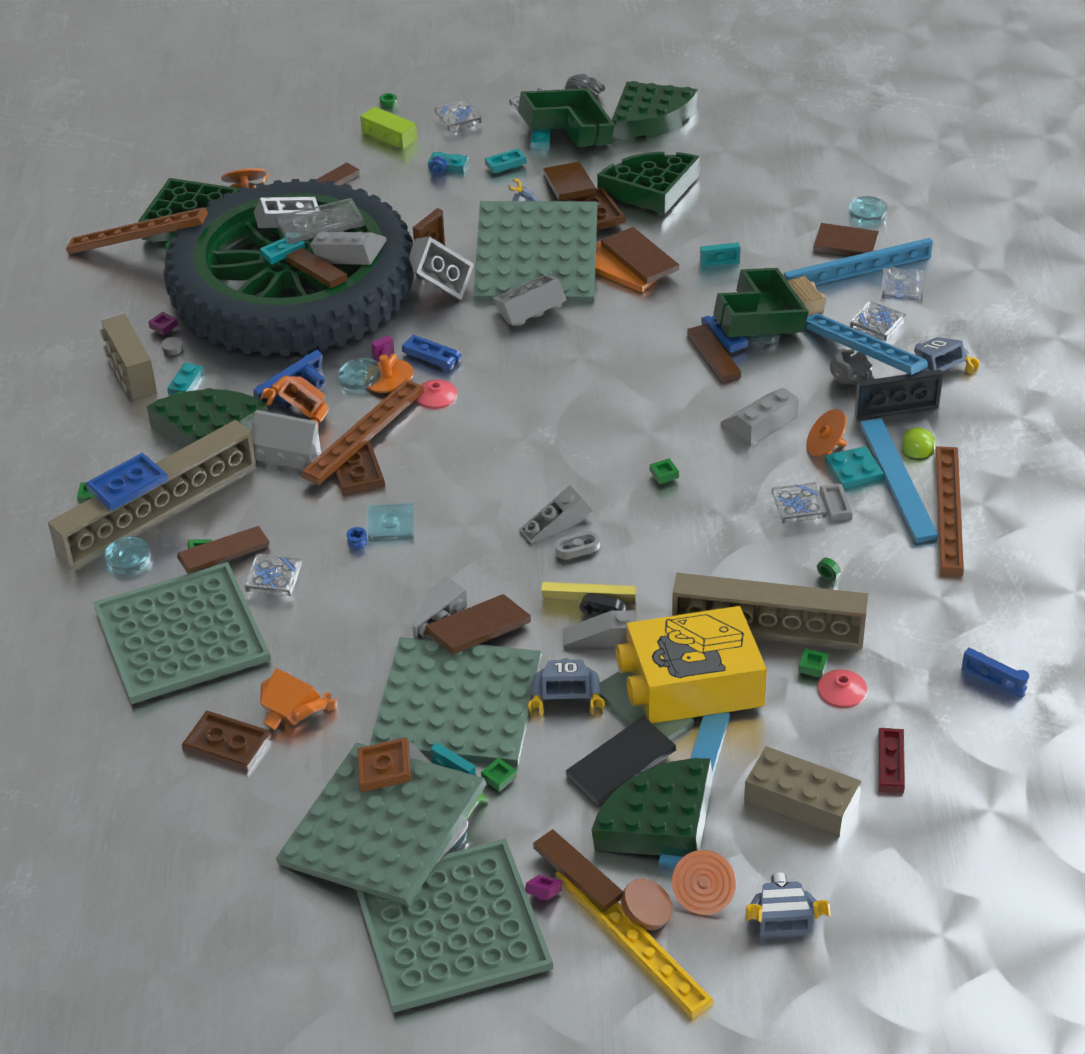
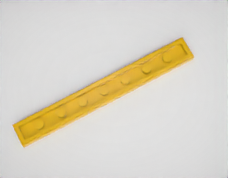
(647, 954)

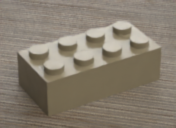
(128, 356)
(802, 791)

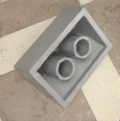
(347, 247)
(440, 266)
(530, 299)
(763, 416)
(285, 439)

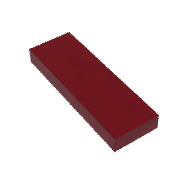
(891, 760)

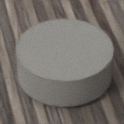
(172, 346)

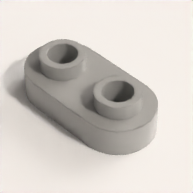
(577, 545)

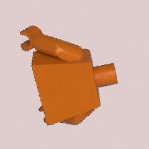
(299, 394)
(291, 699)

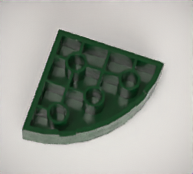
(652, 109)
(650, 179)
(179, 197)
(197, 413)
(657, 811)

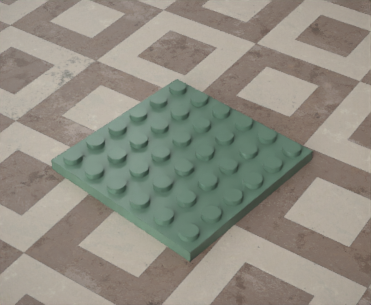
(536, 239)
(181, 632)
(460, 700)
(383, 836)
(460, 931)

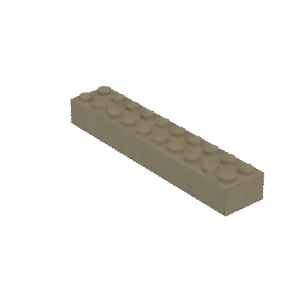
(190, 472)

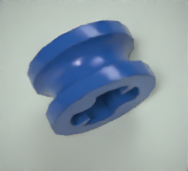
(441, 162)
(357, 537)

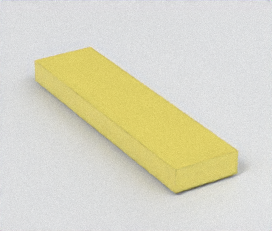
(576, 591)

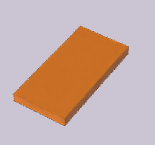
(614, 270)

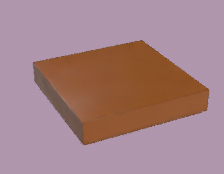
(384, 764)

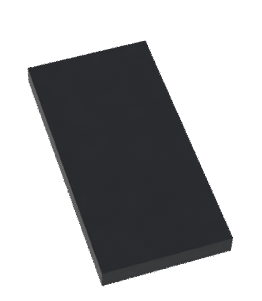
(898, 394)
(620, 759)

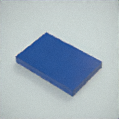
(126, 481)

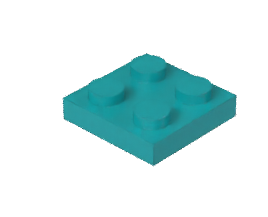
(854, 467)

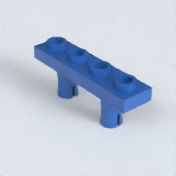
(305, 368)

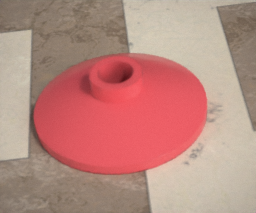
(437, 394)
(842, 688)

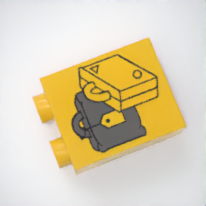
(692, 665)

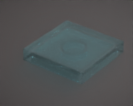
(390, 522)

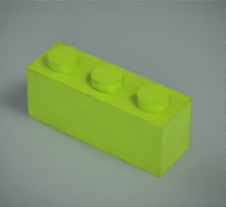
(388, 127)

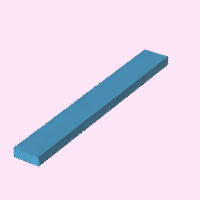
(864, 262)
(865, 344)
(899, 481)
(706, 746)

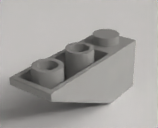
(557, 516)
(441, 601)

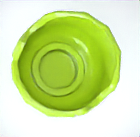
(918, 443)

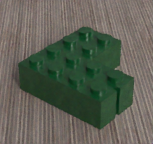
(568, 109)
(761, 305)

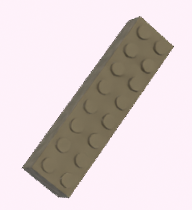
(777, 608)

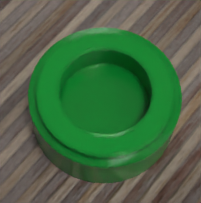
(388, 100)
(828, 569)

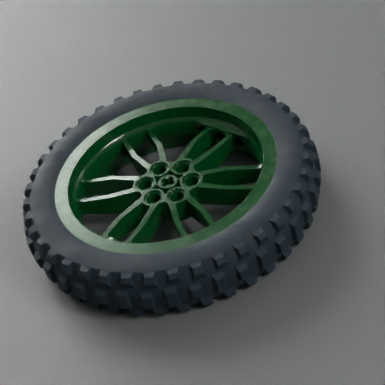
(289, 324)

